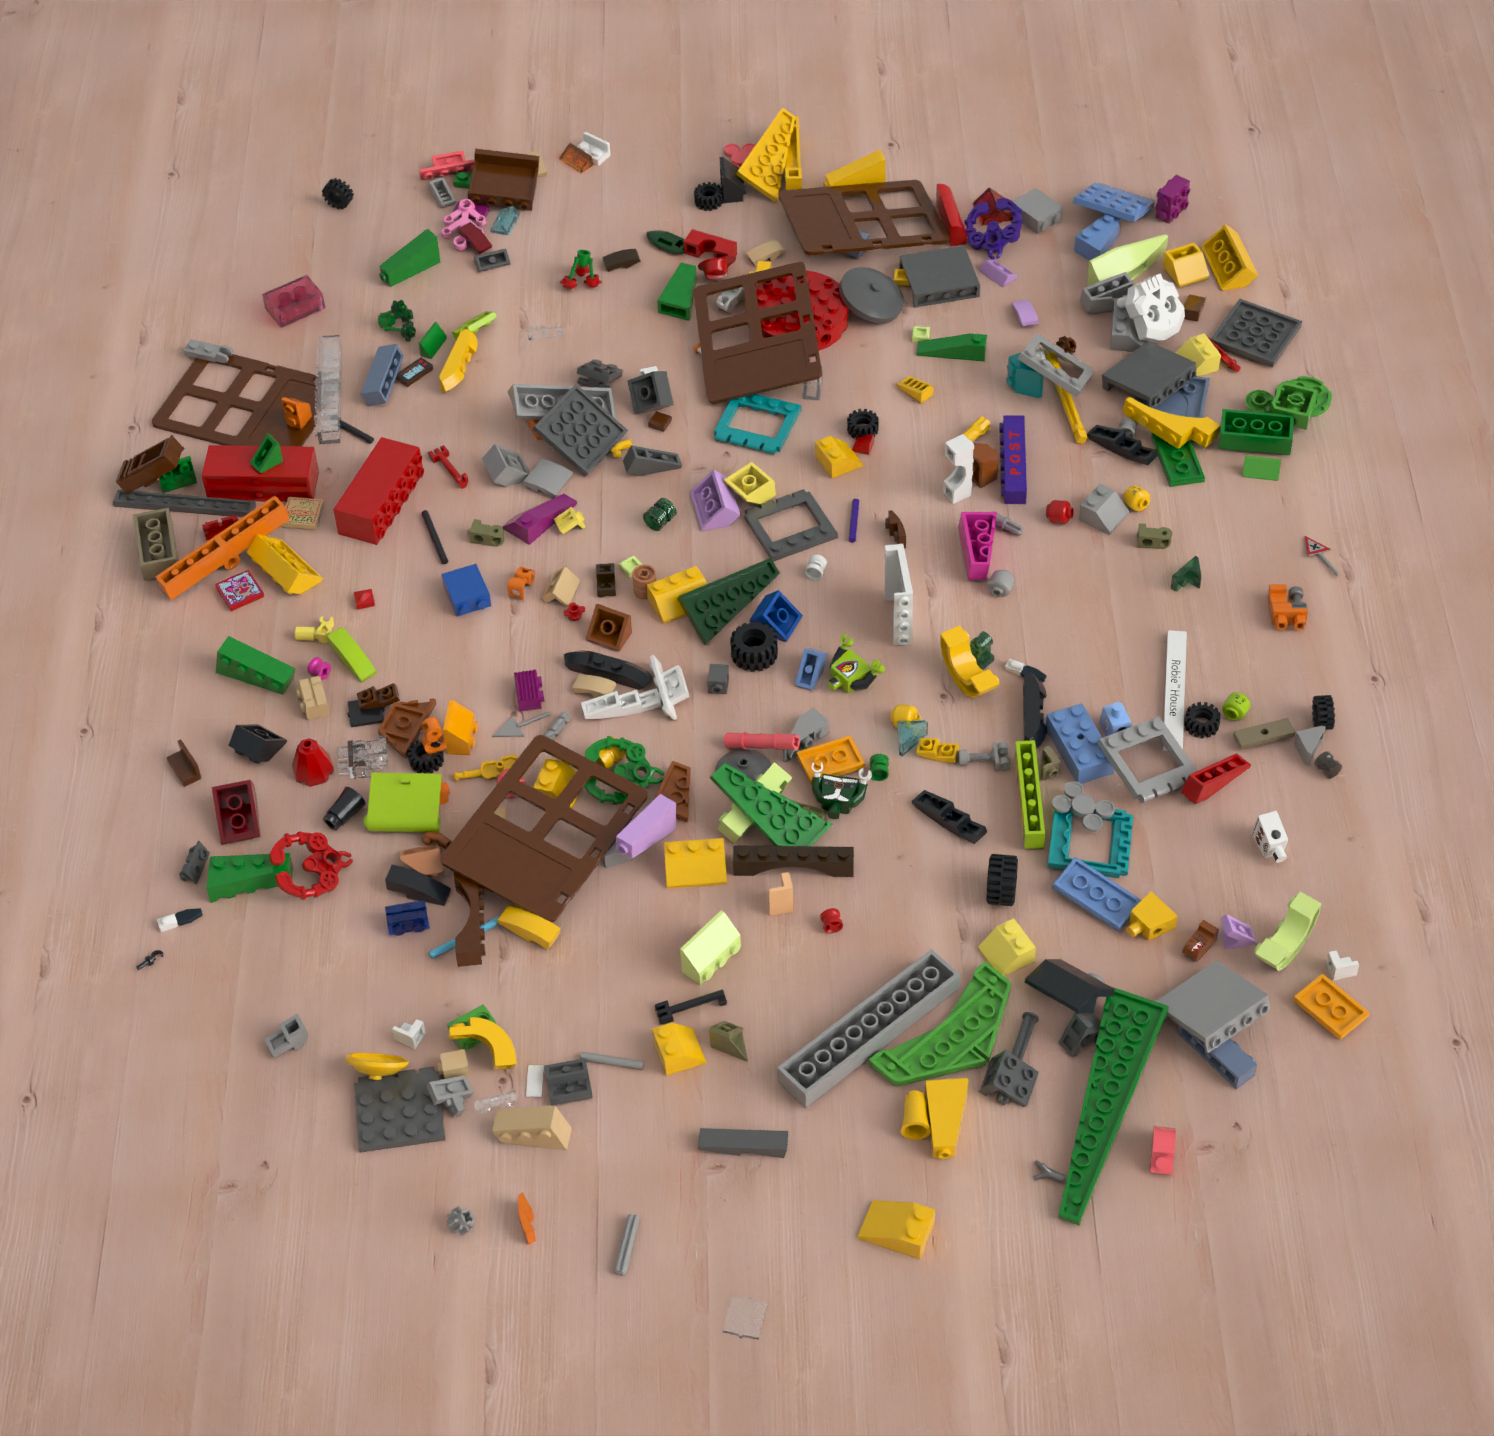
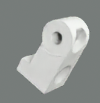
(729, 299)

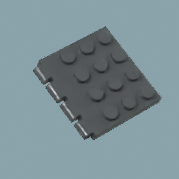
(397, 1111)

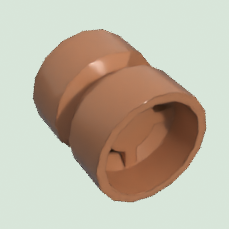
(641, 577)

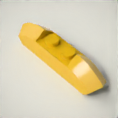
(456, 363)

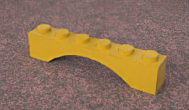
(793, 171)

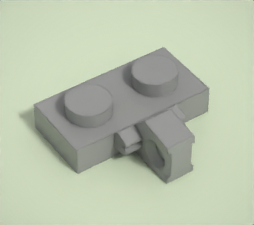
(451, 1093)

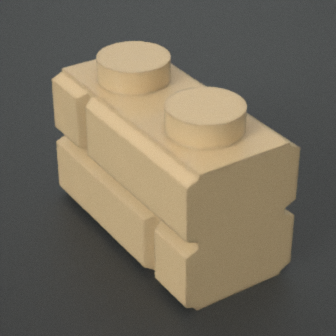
(313, 698)

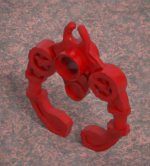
(316, 863)

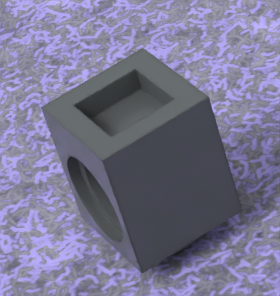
(718, 678)

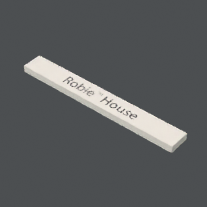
(1175, 684)

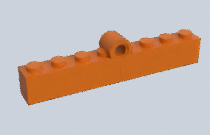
(222, 548)

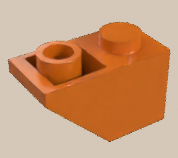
(296, 412)

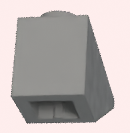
(809, 728)

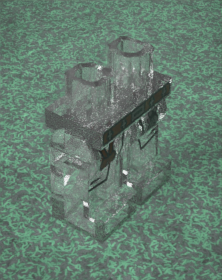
(363, 758)

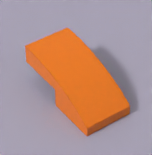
(526, 1216)

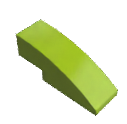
(351, 654)

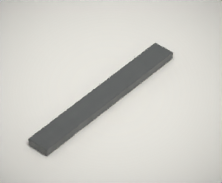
(184, 503)

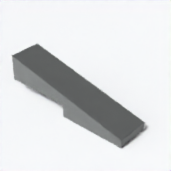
(738, 1140)

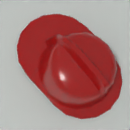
(716, 267)

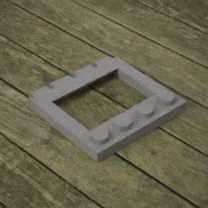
(1055, 374)
(1142, 733)

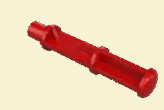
(1231, 363)

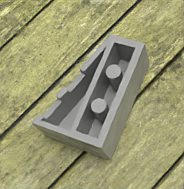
(1101, 295)

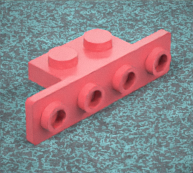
(447, 164)

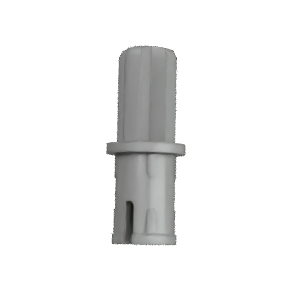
(1006, 523)

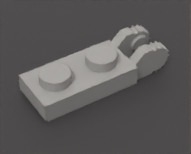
(208, 351)

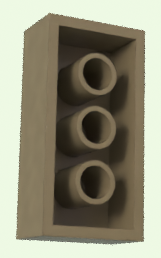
(155, 541)

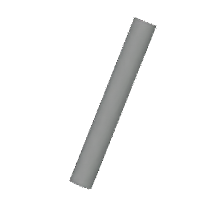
(612, 1060)

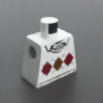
(1270, 836)

